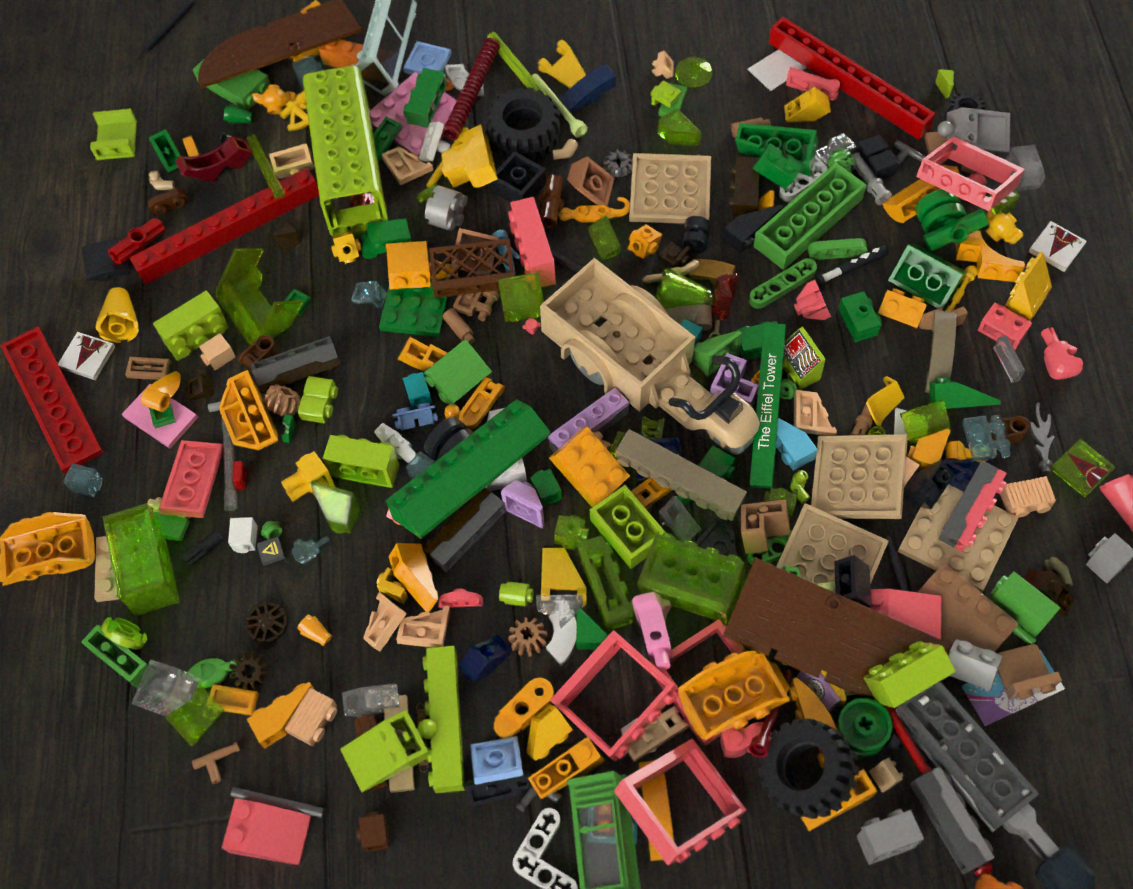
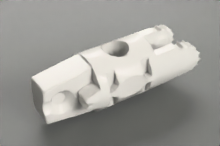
(401, 446)

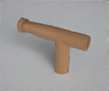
(211, 758)

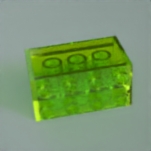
(140, 560)
(694, 592)

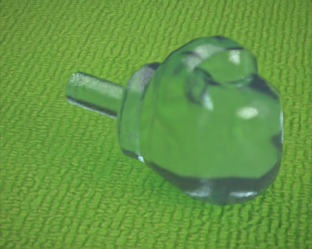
(306, 551)

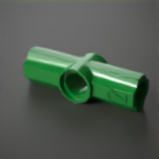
(956, 230)

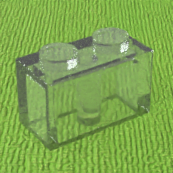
(1027, 158)

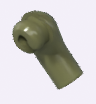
(1062, 570)

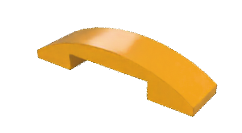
(656, 799)

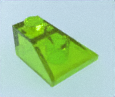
(338, 506)

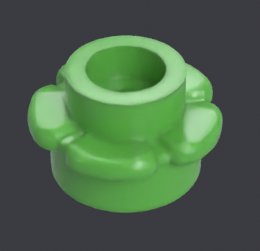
(791, 386)
(271, 529)

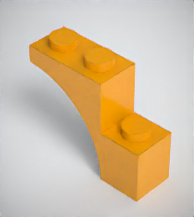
(989, 263)

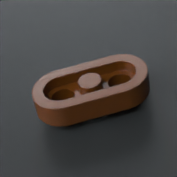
(167, 201)

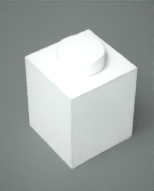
(242, 534)

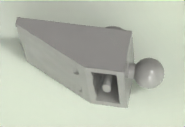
(979, 128)

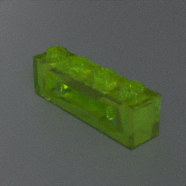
(594, 550)

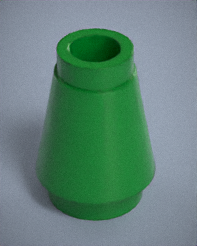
(236, 115)

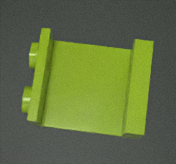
(115, 134)

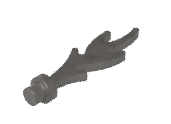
(1040, 435)

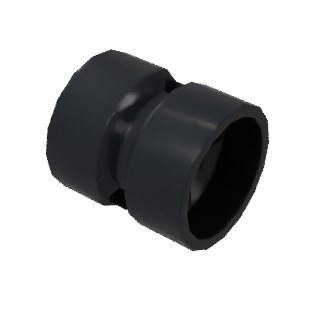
(696, 234)

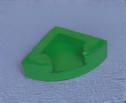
(290, 427)

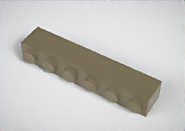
(680, 475)

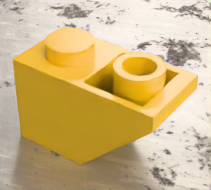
(808, 106)
(545, 731)

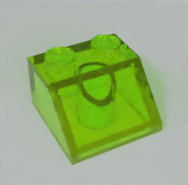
(521, 297)

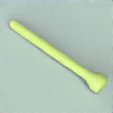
(577, 127)

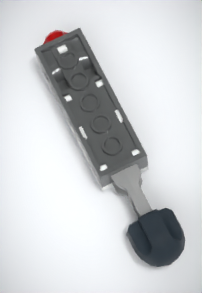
(989, 782)

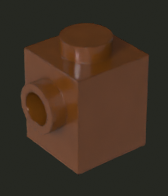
(373, 832)

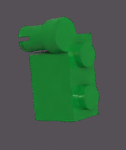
(383, 233)

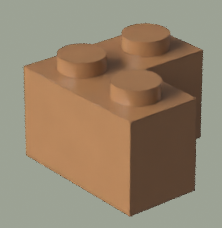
(763, 521)

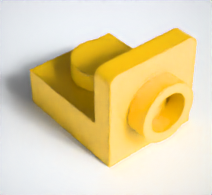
(391, 589)

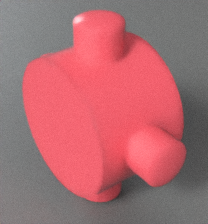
(531, 326)

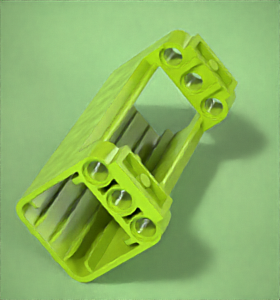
(343, 147)

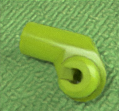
(798, 483)

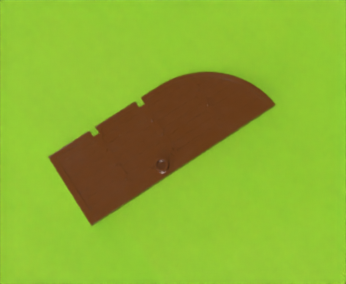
(277, 41)
(817, 628)

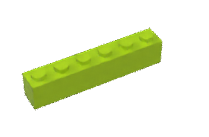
(444, 710)

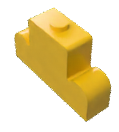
(470, 160)

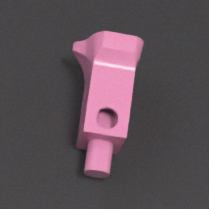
(651, 616)

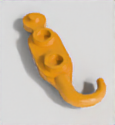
(593, 213)

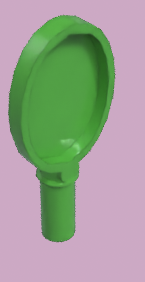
(211, 671)

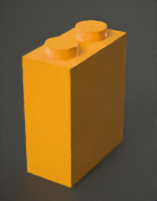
(408, 265)

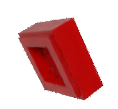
(239, 475)

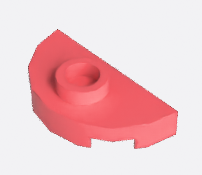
(460, 598)

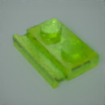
(925, 421)

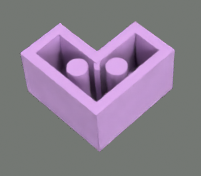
(746, 389)

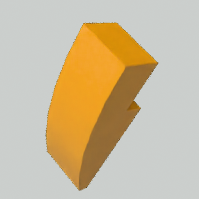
(420, 355)

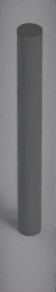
(278, 802)

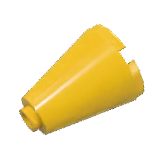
(117, 317)

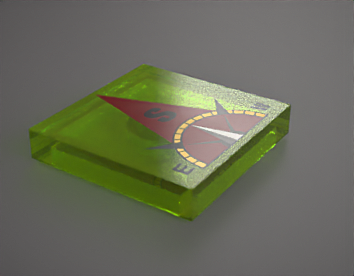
(1082, 468)

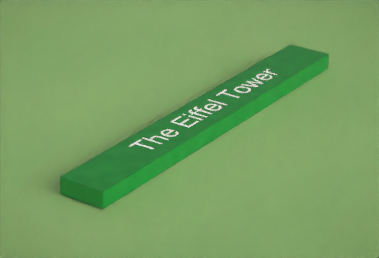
(768, 406)

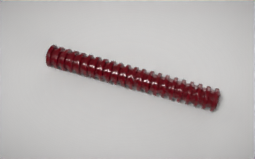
(471, 89)

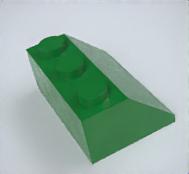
(927, 276)

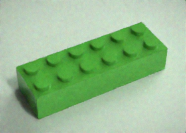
(809, 216)

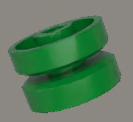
(937, 208)
(865, 726)

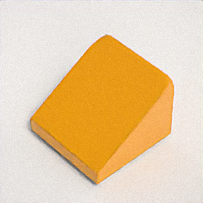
(766, 201)

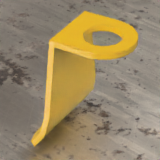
(885, 400)

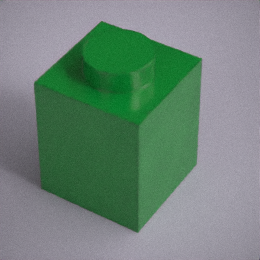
(546, 487)

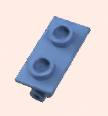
(423, 414)

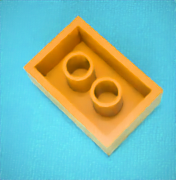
(589, 466)

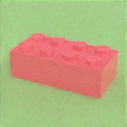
(531, 240)

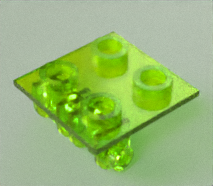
(195, 716)

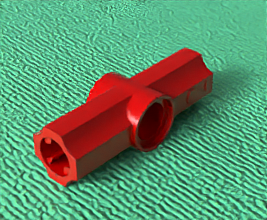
(136, 241)

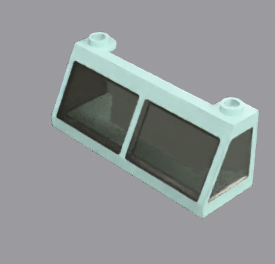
(386, 44)

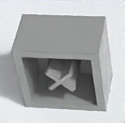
(890, 836)

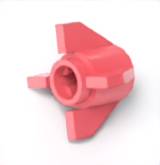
(811, 303)

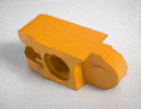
(510, 722)

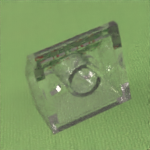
(164, 688)

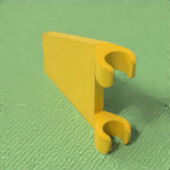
(566, 69)
(560, 573)

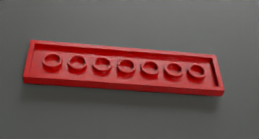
(51, 399)

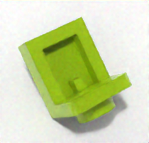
(665, 94)

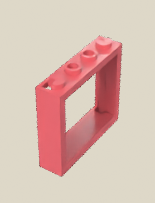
(977, 160)
(716, 627)
(589, 670)
(708, 777)

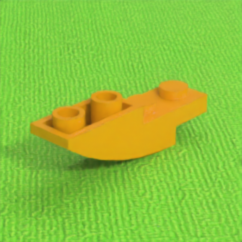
(809, 707)

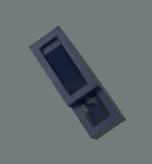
(589, 88)

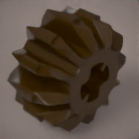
(242, 677)

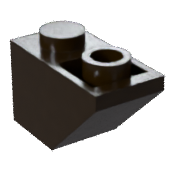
(1052, 587)

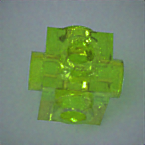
(570, 531)

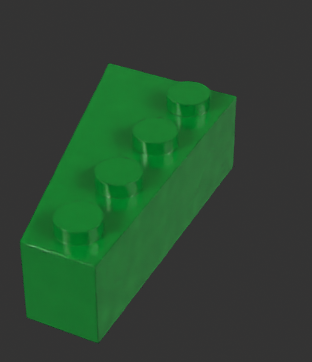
(794, 142)

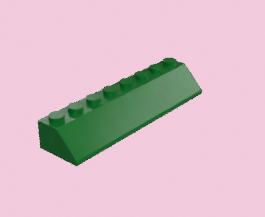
(467, 468)

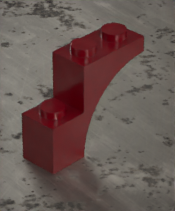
(207, 167)

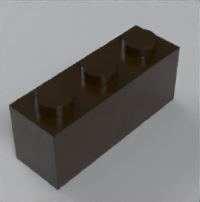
(744, 186)

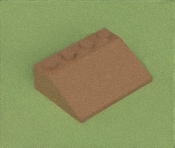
(967, 612)

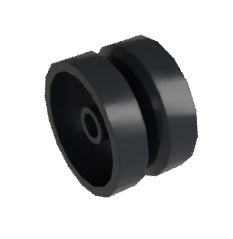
(446, 437)

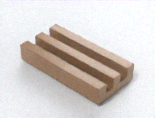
(147, 371)

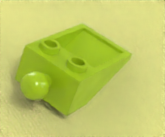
(383, 754)

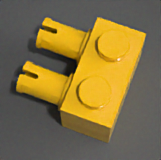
(309, 469)

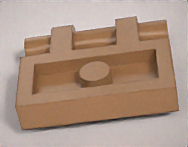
(469, 303)

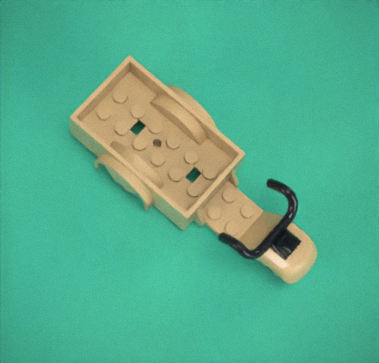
(633, 331)

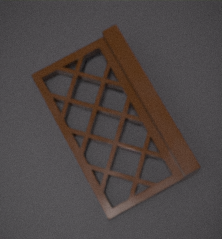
(469, 284)

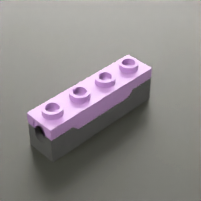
(596, 417)

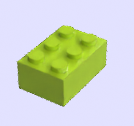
(191, 325)
(361, 460)
(626, 525)
(909, 673)

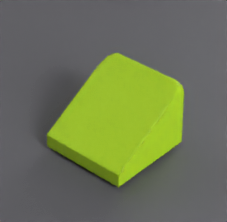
(945, 81)

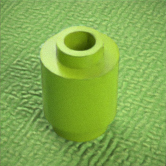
(516, 593)

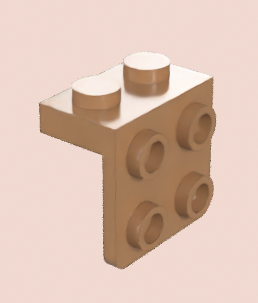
(1026, 673)

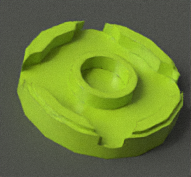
(124, 633)

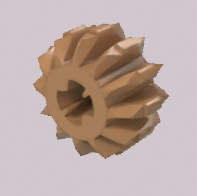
(282, 400)
(525, 628)

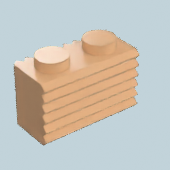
(1028, 496)
(311, 717)

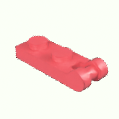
(805, 81)

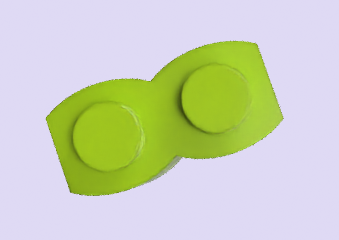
(317, 399)

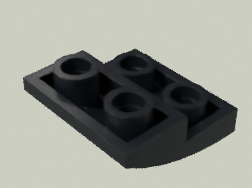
(99, 263)

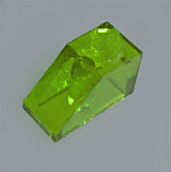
(678, 129)

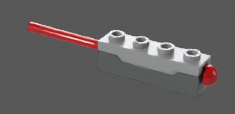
(947, 810)

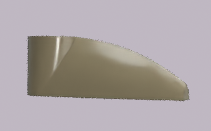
(697, 314)

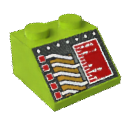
(802, 359)

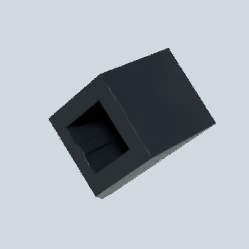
(928, 485)

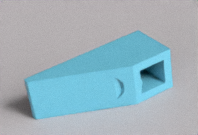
(794, 445)

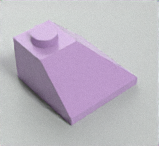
(523, 502)

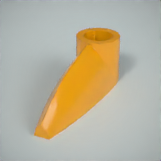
(159, 393)

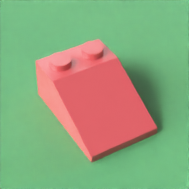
(911, 608)
(266, 832)

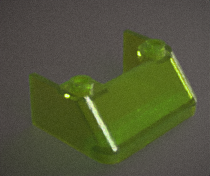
(246, 304)

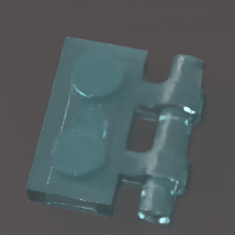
(980, 440)

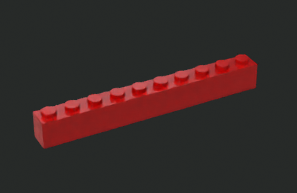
(852, 77)
(223, 227)

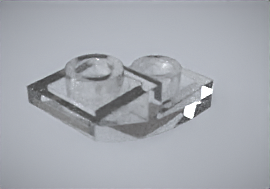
(835, 143)

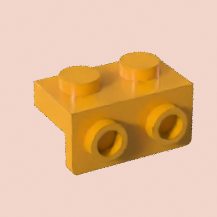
(902, 308)

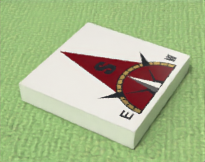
(1058, 246)
(86, 356)

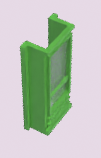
(603, 833)

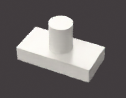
(432, 142)

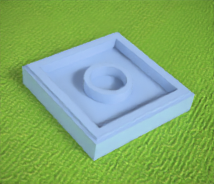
(428, 57)
(496, 760)

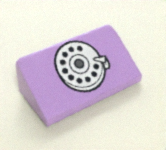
(821, 689)

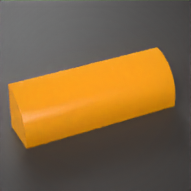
(902, 205)

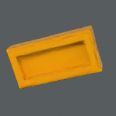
(235, 699)

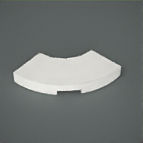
(458, 75)
(563, 639)

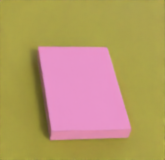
(167, 434)

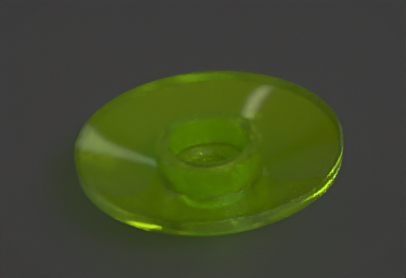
(693, 72)

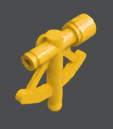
(295, 108)

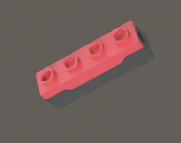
(972, 506)

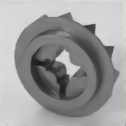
(611, 166)

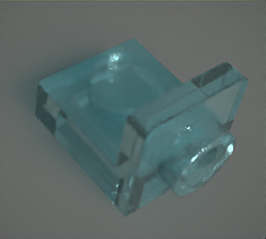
(369, 293)

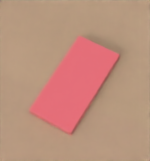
(191, 479)

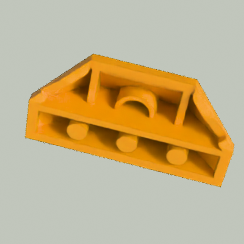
(246, 415)

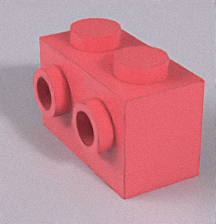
(1003, 322)

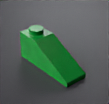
(958, 395)
(717, 463)

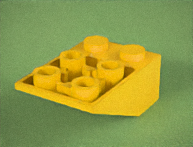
(1030, 288)

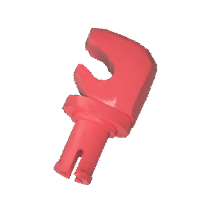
(1060, 357)

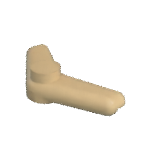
(683, 271)

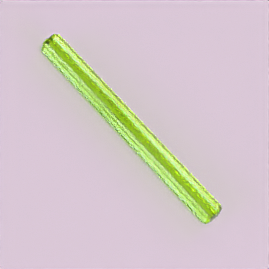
(265, 166)

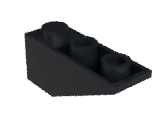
(742, 229)

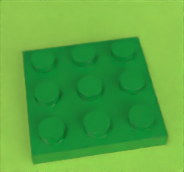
(413, 311)

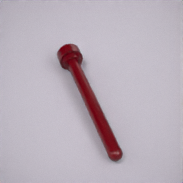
(760, 744)

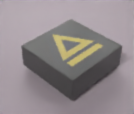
(270, 551)

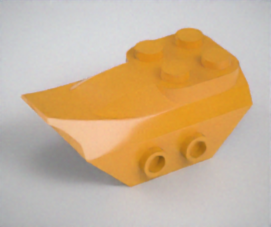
(45, 546)
(732, 693)

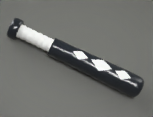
(855, 263)

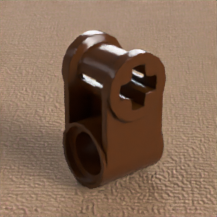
(258, 352)
(1010, 433)

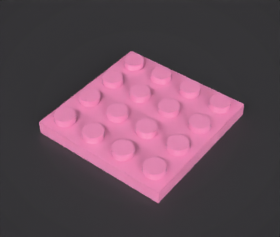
(411, 136)

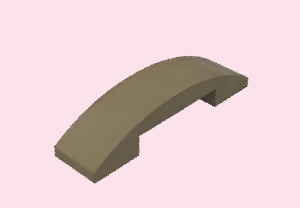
(942, 346)

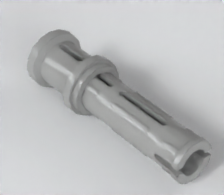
(874, 184)

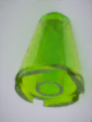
(681, 291)

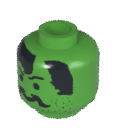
(843, 158)

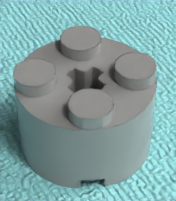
(445, 208)

